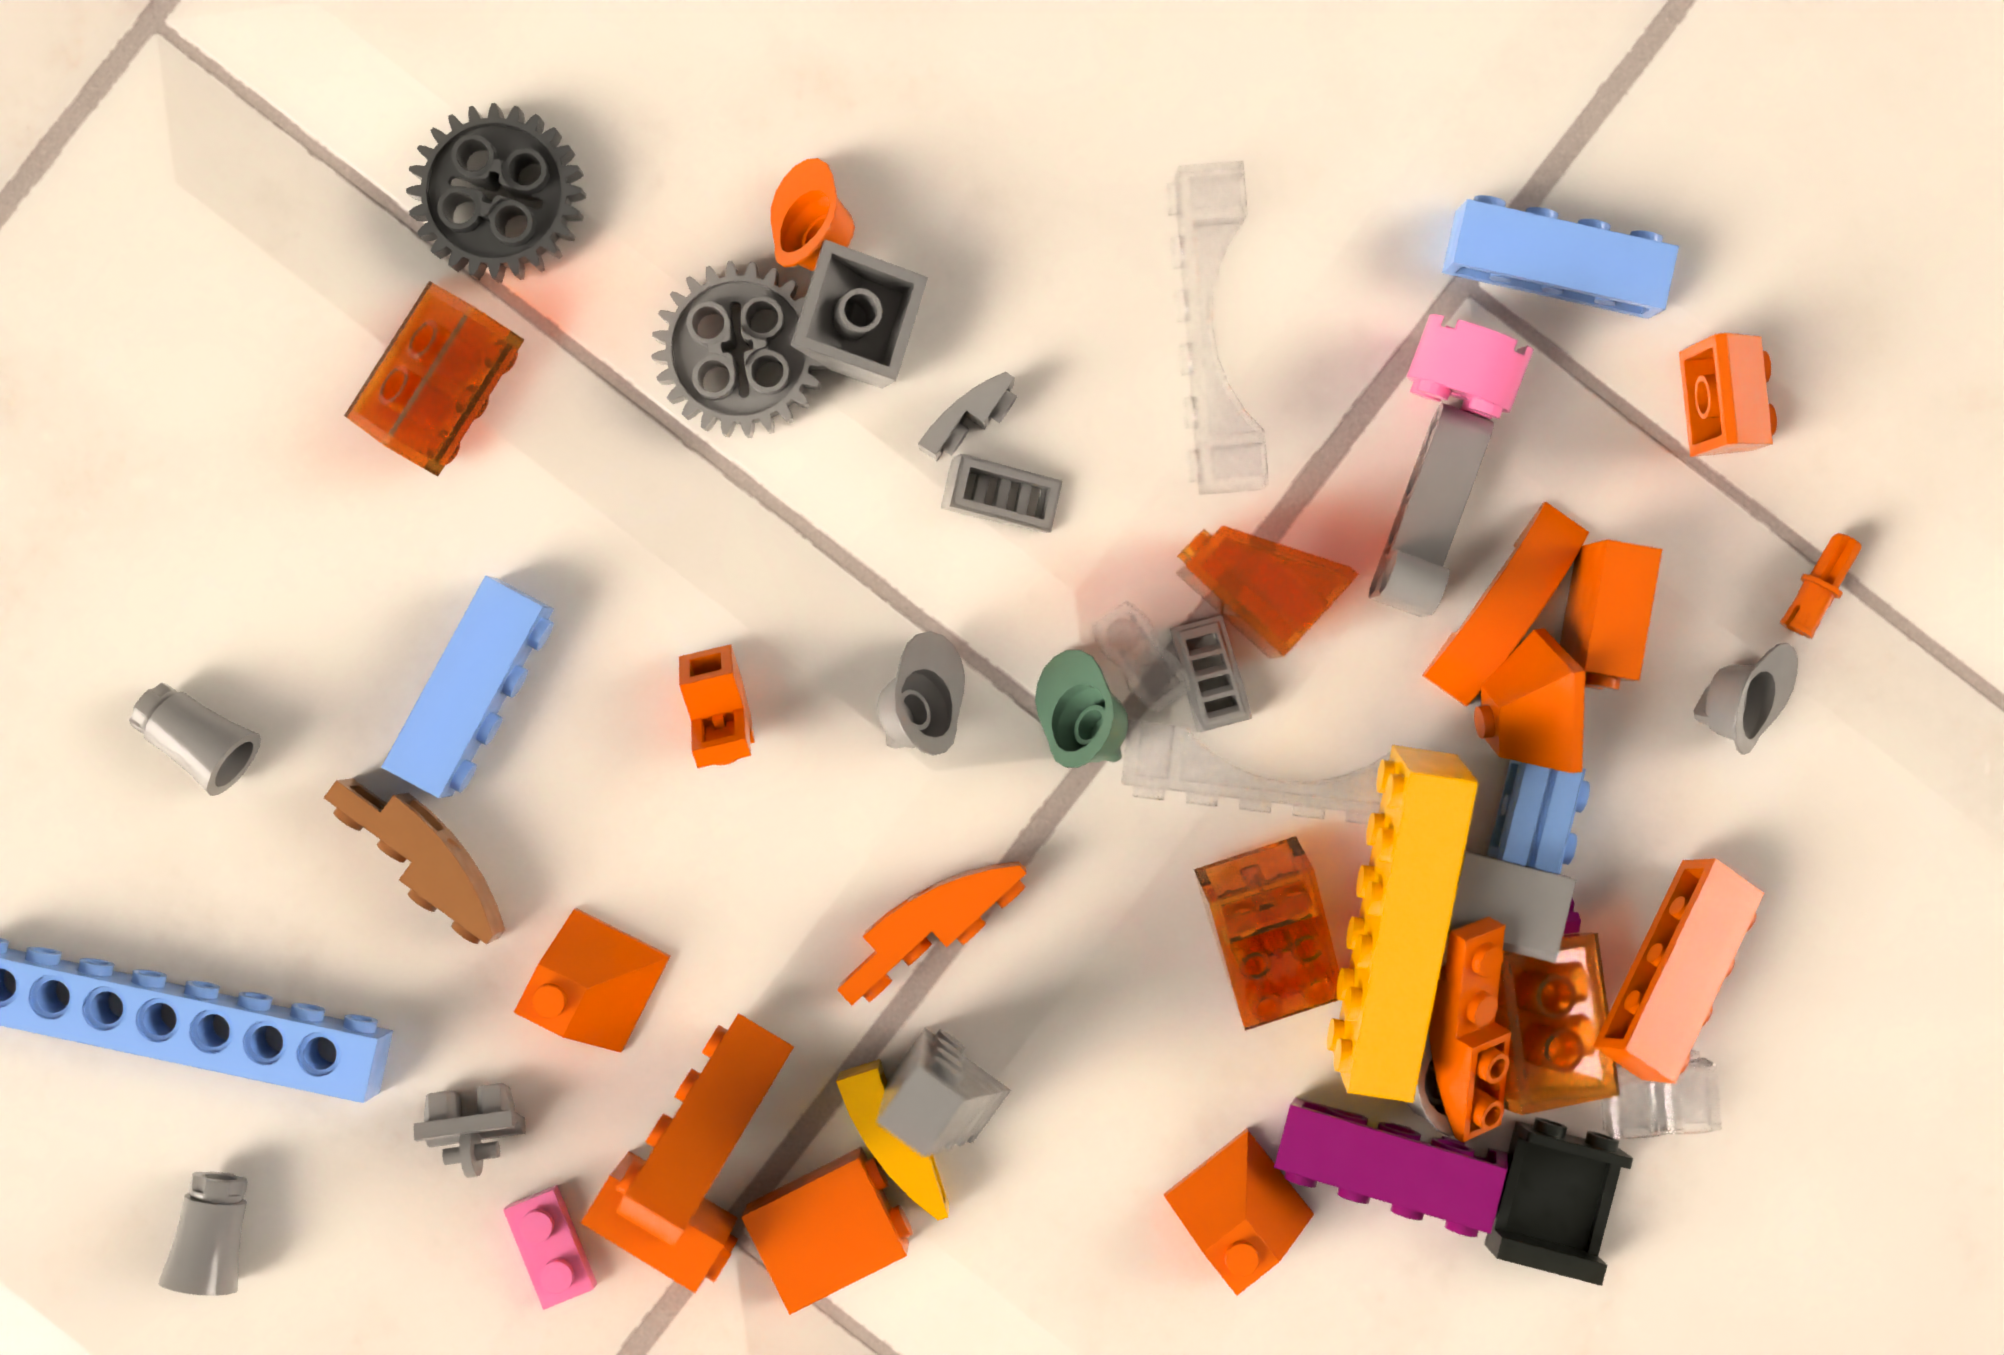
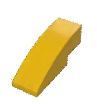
(916, 1175)

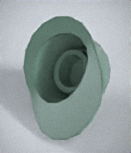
(1079, 711)

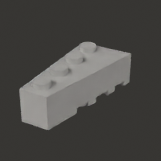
(938, 1096)

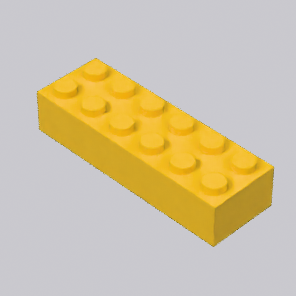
(1401, 921)

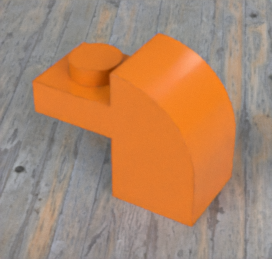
(716, 706)

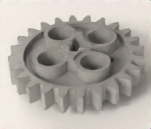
(692, 356)

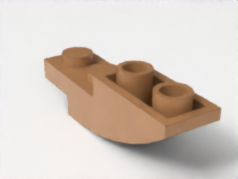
(440, 867)

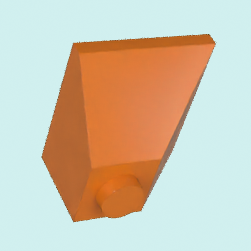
(1535, 706)
(592, 983)
(1240, 1211)

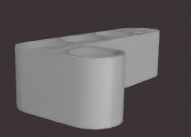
(1413, 558)

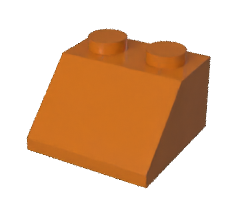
(1727, 395)

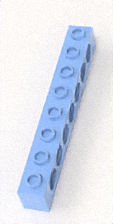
(192, 1042)

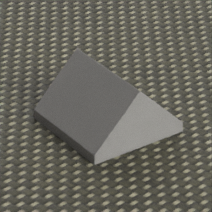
(1523, 898)

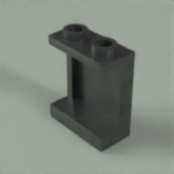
(1557, 1200)

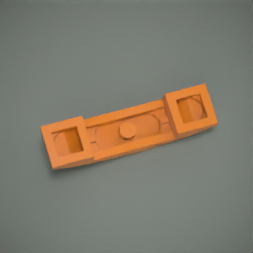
(1508, 605)

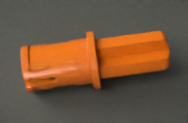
(1821, 586)

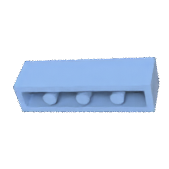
(1560, 257)
(469, 688)

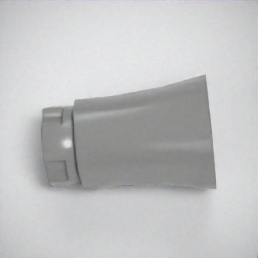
(195, 737)
(207, 1237)

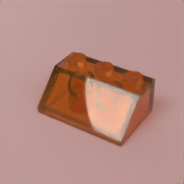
(434, 379)
(1553, 1027)

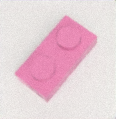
(550, 1247)

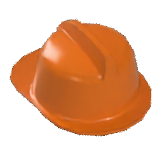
(808, 213)

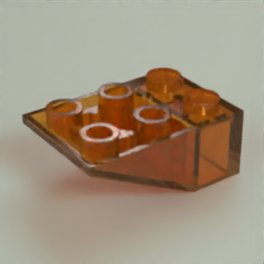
(1270, 931)

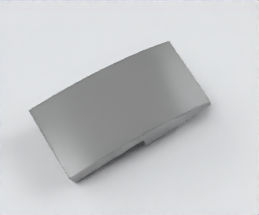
(981, 404)

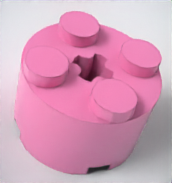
(1468, 365)

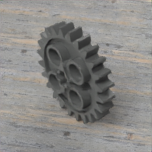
(483, 236)

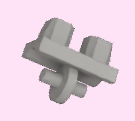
(446, 1126)

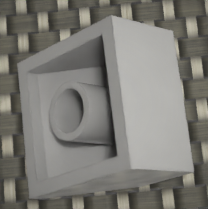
(858, 314)

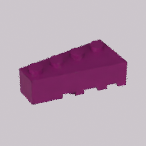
(1392, 1167)

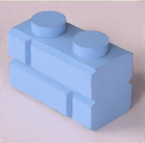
(1538, 816)

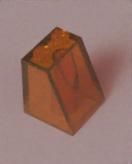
(1262, 585)

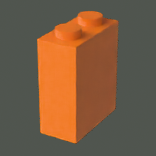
(1610, 610)
(827, 1229)
(697, 1254)

